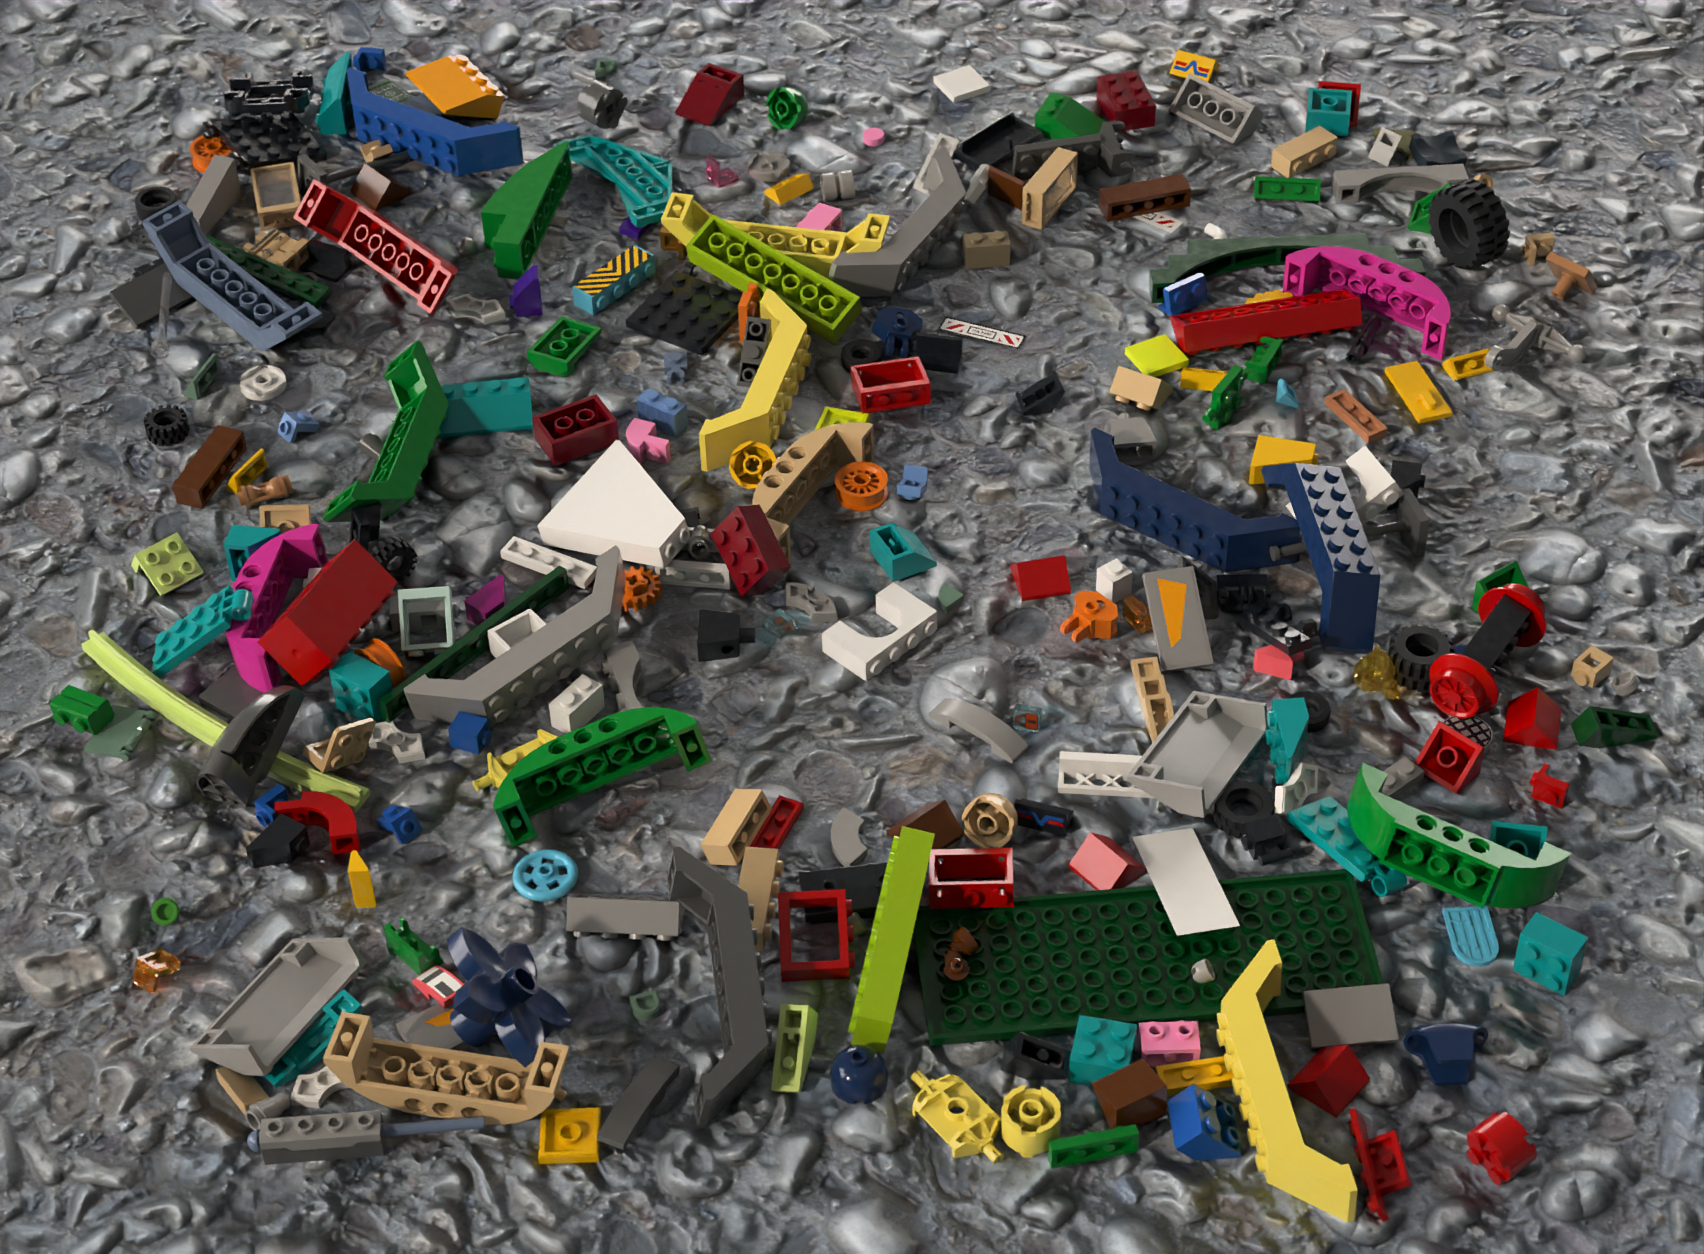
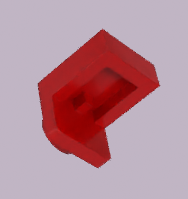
(1548, 788)

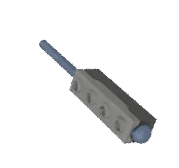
(339, 1135)

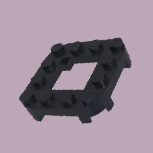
(296, 94)

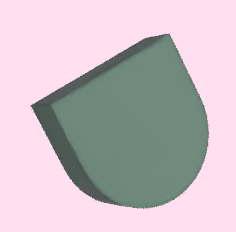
(646, 1005)

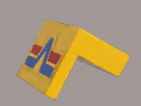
(1194, 64)

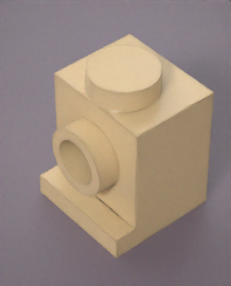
(1587, 672)

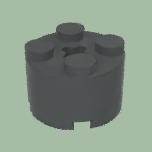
(601, 105)

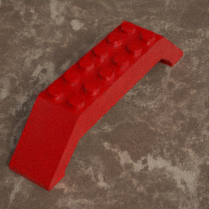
(378, 244)

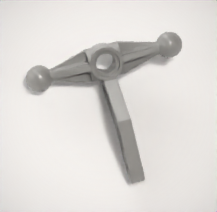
(1530, 333)

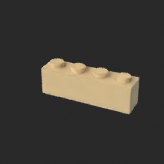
(759, 880)

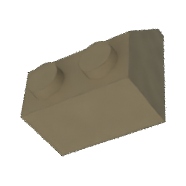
(986, 249)

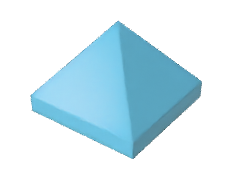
(1286, 394)

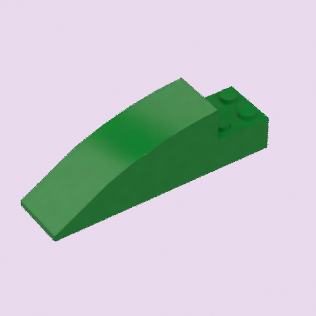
(523, 210)

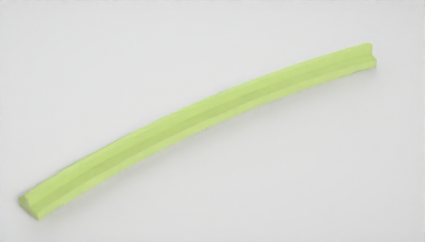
(208, 726)

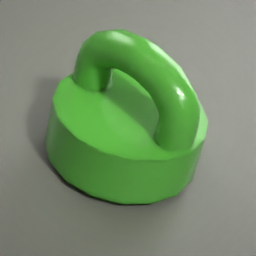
(165, 911)

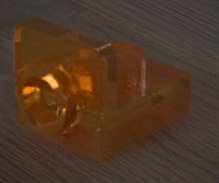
(1136, 614)
(152, 967)

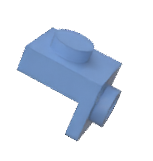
(294, 422)
(913, 482)

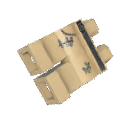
(279, 249)

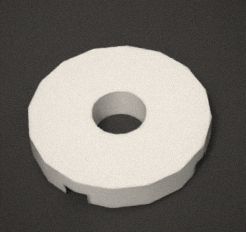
(274, 383)

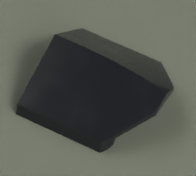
(1041, 396)

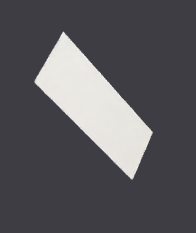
(1185, 881)

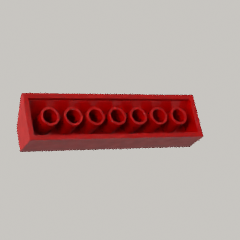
(1270, 318)

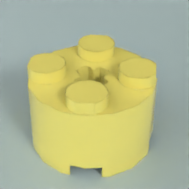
(1030, 1120)

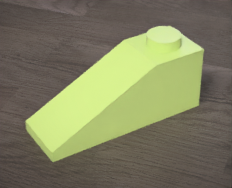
(793, 1047)

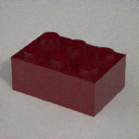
(1126, 100)
(575, 429)
(750, 550)

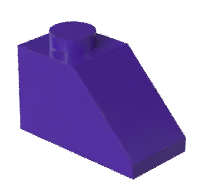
(527, 294)

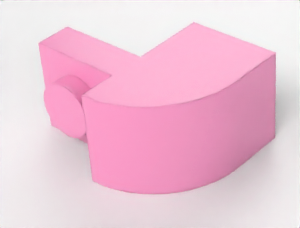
(644, 443)

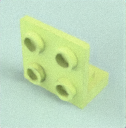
(167, 564)

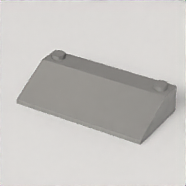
(1200, 751)
(279, 1004)

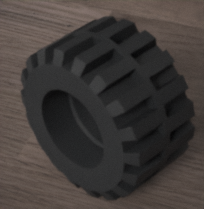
(1414, 652)

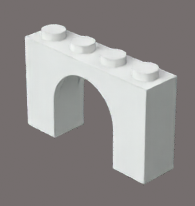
(1377, 486)
(870, 655)

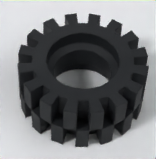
(166, 425)
(391, 549)

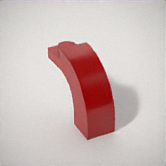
(328, 813)

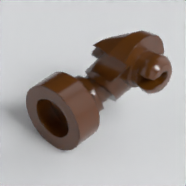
(962, 944)

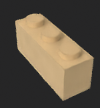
(1304, 152)
(736, 827)

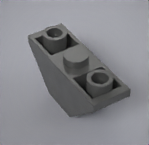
(755, 344)

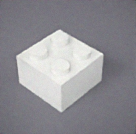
(513, 631)

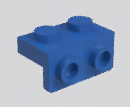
(1184, 294)

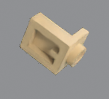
(375, 150)
(1537, 246)

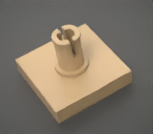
(285, 516)

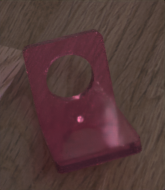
(714, 173)

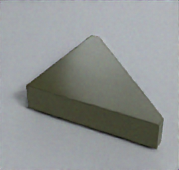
(1403, 145)

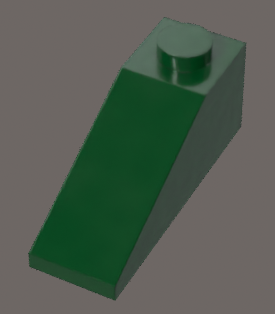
(1610, 727)

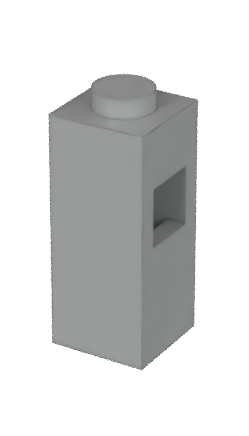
(421, 615)

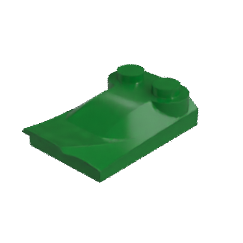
(562, 346)

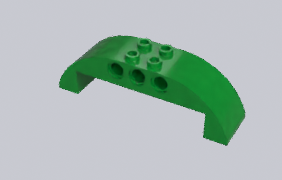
(592, 759)

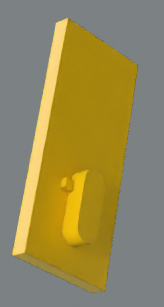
(1418, 392)

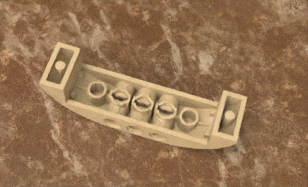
(804, 470)
(440, 1079)

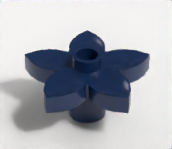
(502, 997)

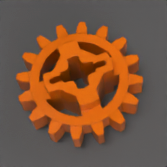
(640, 589)

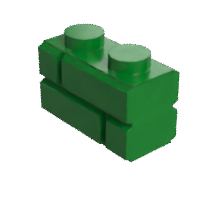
(81, 710)

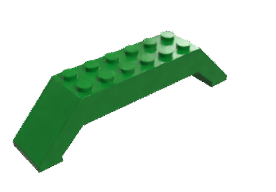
(408, 444)

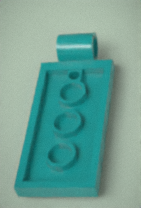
(200, 628)
(1330, 829)

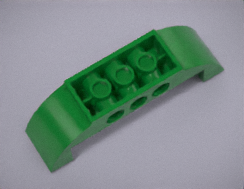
(1446, 853)

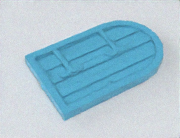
(1472, 935)

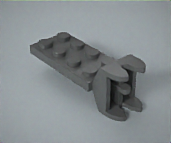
(1093, 151)

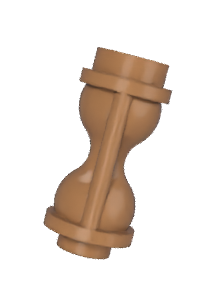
(254, 494)

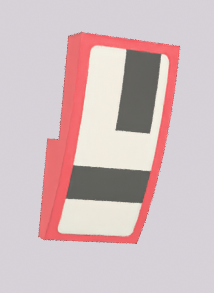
(438, 984)

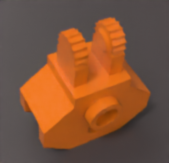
(1091, 619)

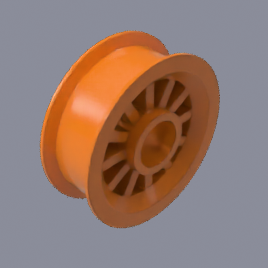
(205, 150)
(861, 486)
(384, 656)

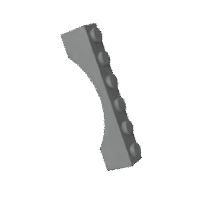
(1356, 185)
(624, 672)

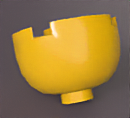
(750, 463)

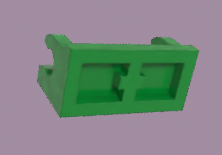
(1264, 360)
(411, 948)

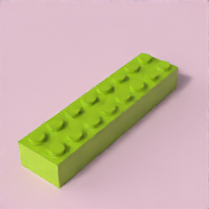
(746, 260)
(890, 939)

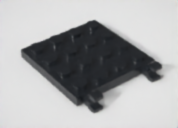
(265, 140)
(687, 311)

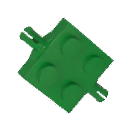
(1225, 398)

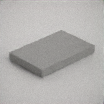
(1350, 1016)

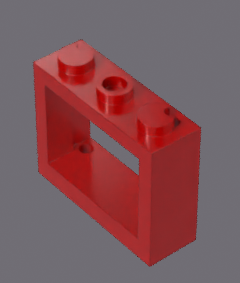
(890, 384)
(971, 864)
(815, 969)

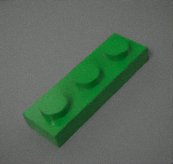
(1287, 189)
(1093, 1146)

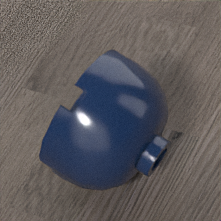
(858, 1074)

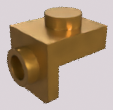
(671, 243)

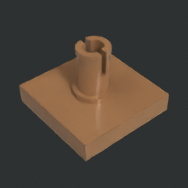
(1569, 275)

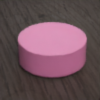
(873, 137)

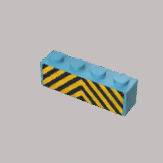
(613, 279)

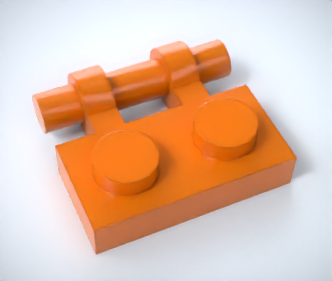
(748, 307)

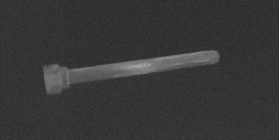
(160, 347)

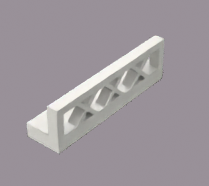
(1092, 766)

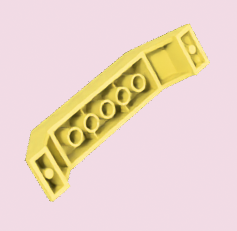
(807, 246)
(769, 393)
(1265, 1099)

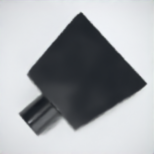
(721, 635)

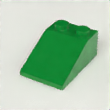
(1065, 118)

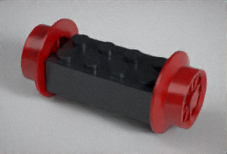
(1465, 681)

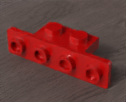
(1382, 1164)

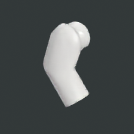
(1215, 231)

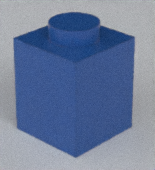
(469, 732)

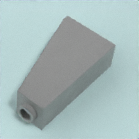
(215, 192)

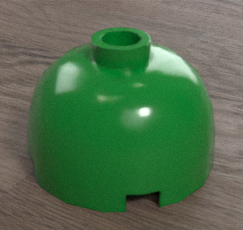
(786, 107)

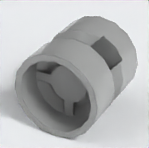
(837, 185)

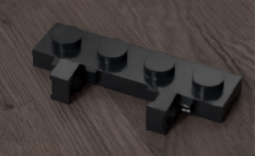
(1272, 628)

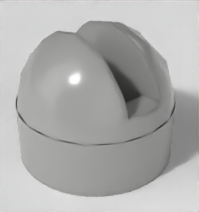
(468, 246)
(859, 926)
(1203, 971)

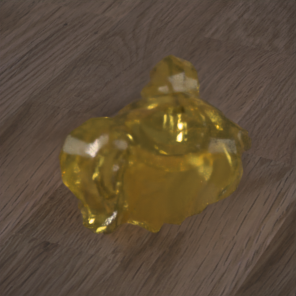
(1376, 674)

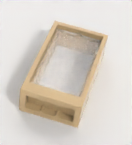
(1049, 188)
(276, 195)

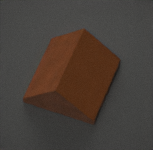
(1005, 187)
(377, 188)
(932, 818)
(1131, 1095)

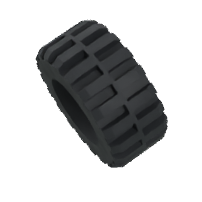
(1469, 224)

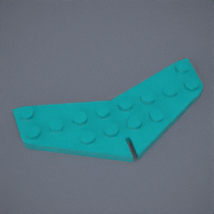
(640, 177)

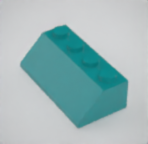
(335, 98)
(487, 407)

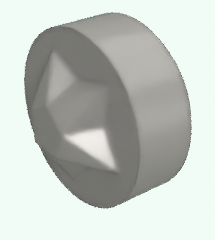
(1625, 683)

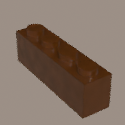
(1144, 197)
(209, 467)

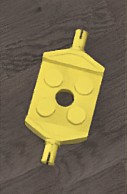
(503, 764)
(965, 1132)

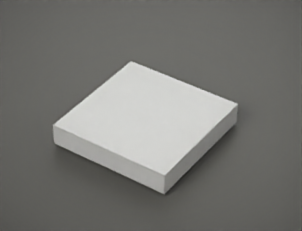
(961, 84)

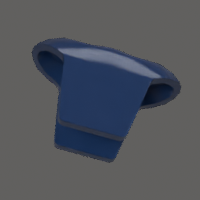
(1446, 1049)

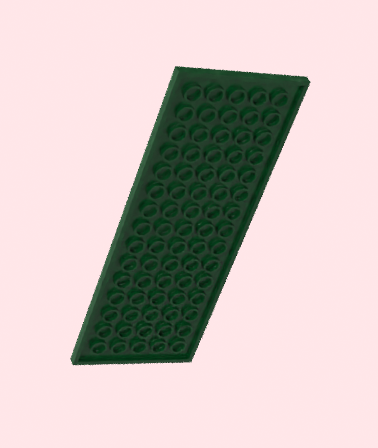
(1122, 962)

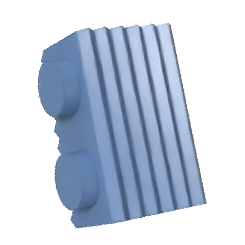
(664, 411)

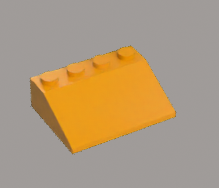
(458, 87)

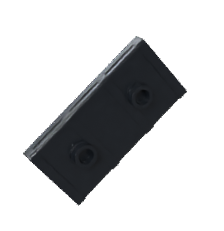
(996, 142)
(860, 883)

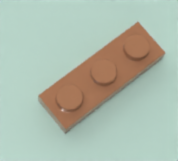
(1356, 416)

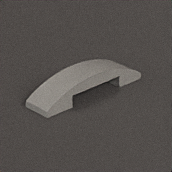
(983, 724)

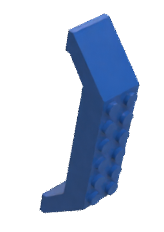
(430, 137)

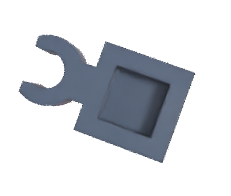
(675, 366)

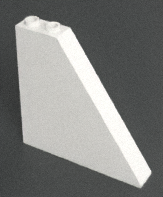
(620, 508)

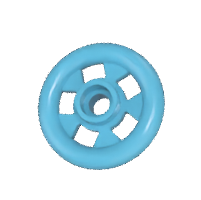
(542, 892)

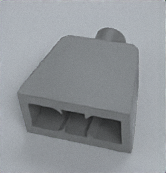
(1132, 438)

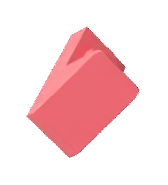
(1275, 662)

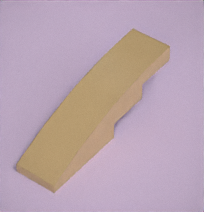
(1152, 694)

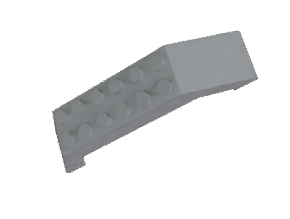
(889, 268)
(535, 661)

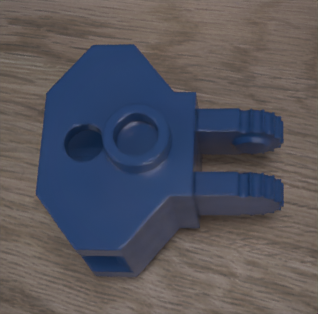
(896, 330)

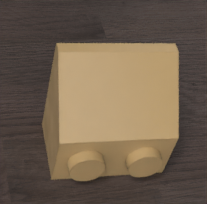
(1139, 388)

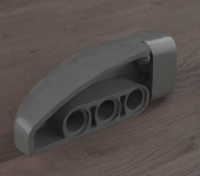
(227, 769)

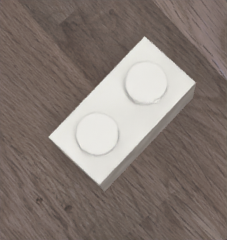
(577, 704)

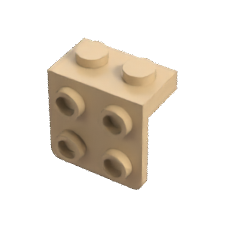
(343, 748)

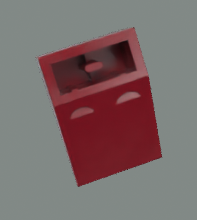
(711, 94)

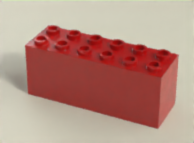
(328, 614)

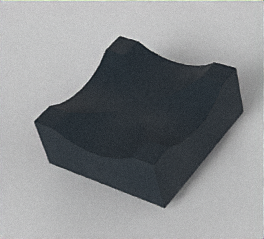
(1436, 149)

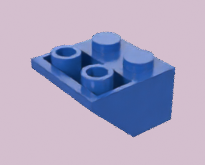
(1203, 1125)

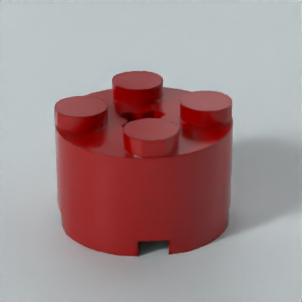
(1500, 1147)

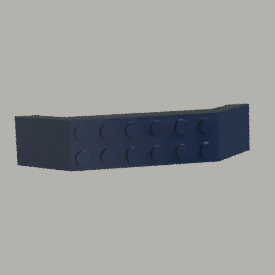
(1183, 519)
(1336, 550)

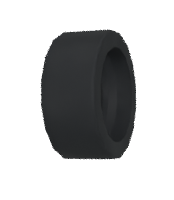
(153, 196)

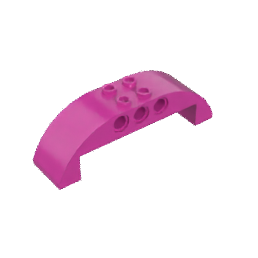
(1380, 285)
(269, 577)

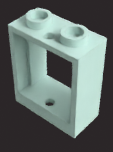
(424, 595)

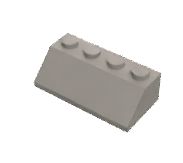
(1216, 110)
(624, 915)

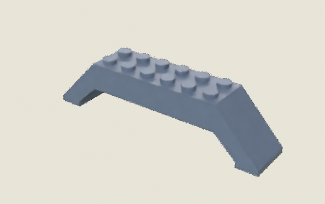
(222, 283)

